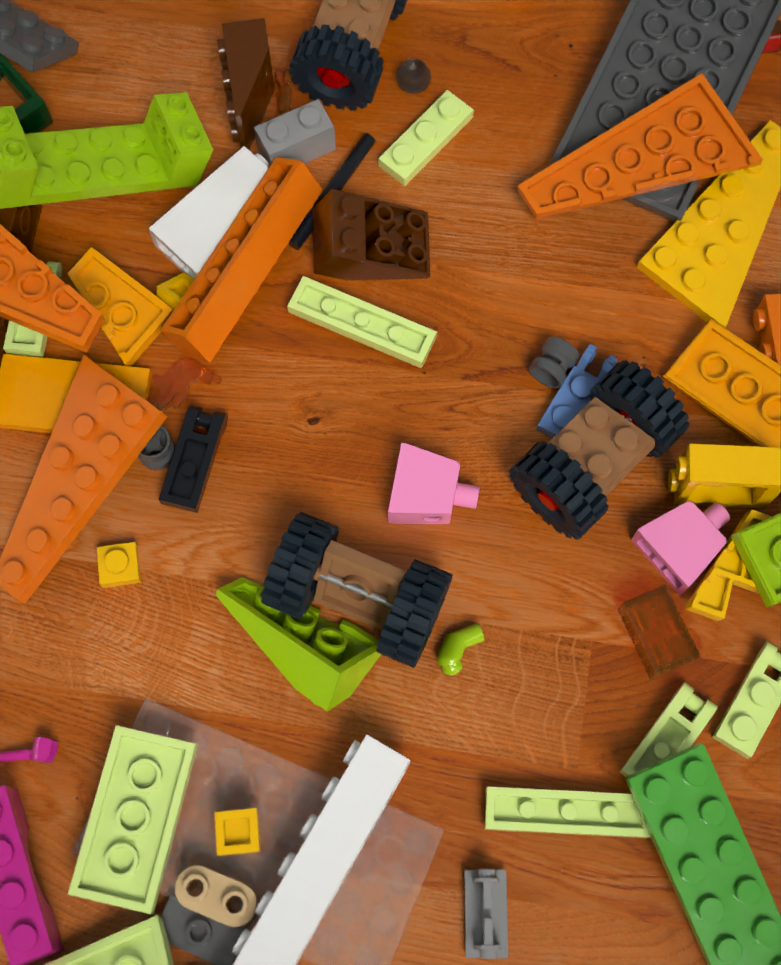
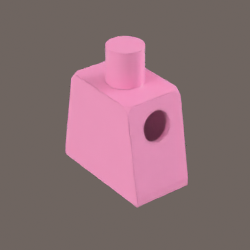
(427, 488)
(683, 542)

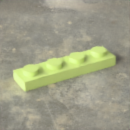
(362, 322)
(563, 812)

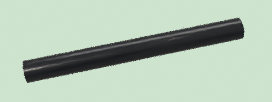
(337, 183)

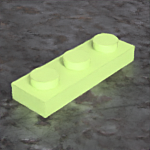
(425, 138)

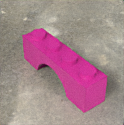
(25, 916)

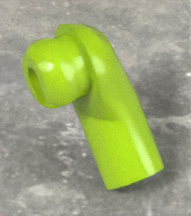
(454, 646)

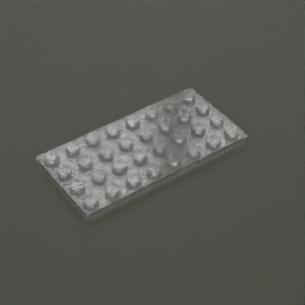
(234, 775)

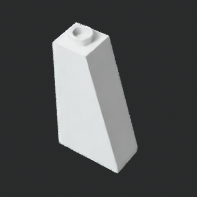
(201, 218)

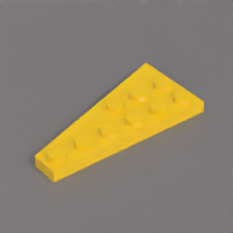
(713, 245)

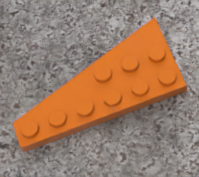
(659, 147)
(41, 300)
(87, 454)

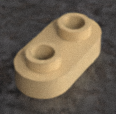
(215, 896)

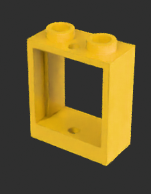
(726, 475)

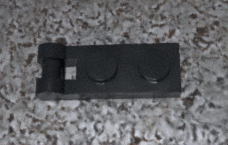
(193, 459)

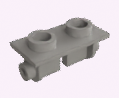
(486, 914)

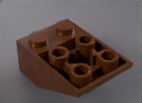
(246, 76)
(369, 239)

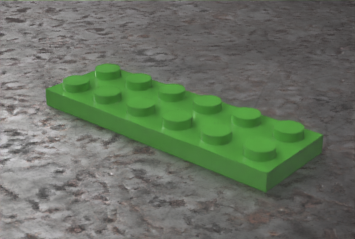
(708, 859)

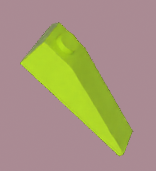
(311, 652)

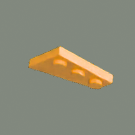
(129, 309)

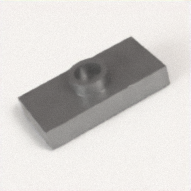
(200, 934)

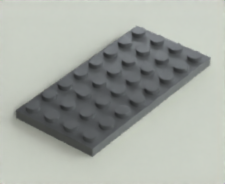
(661, 49)

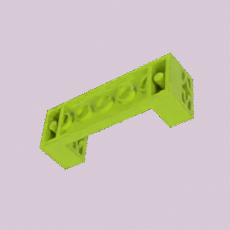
(103, 161)

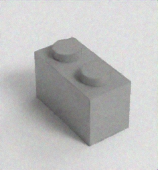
(297, 134)

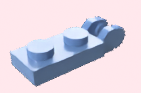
(573, 393)

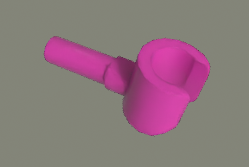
(43, 751)

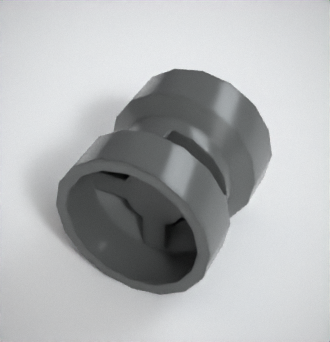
(553, 363)
(159, 442)

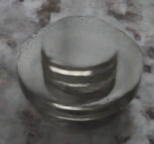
(413, 76)

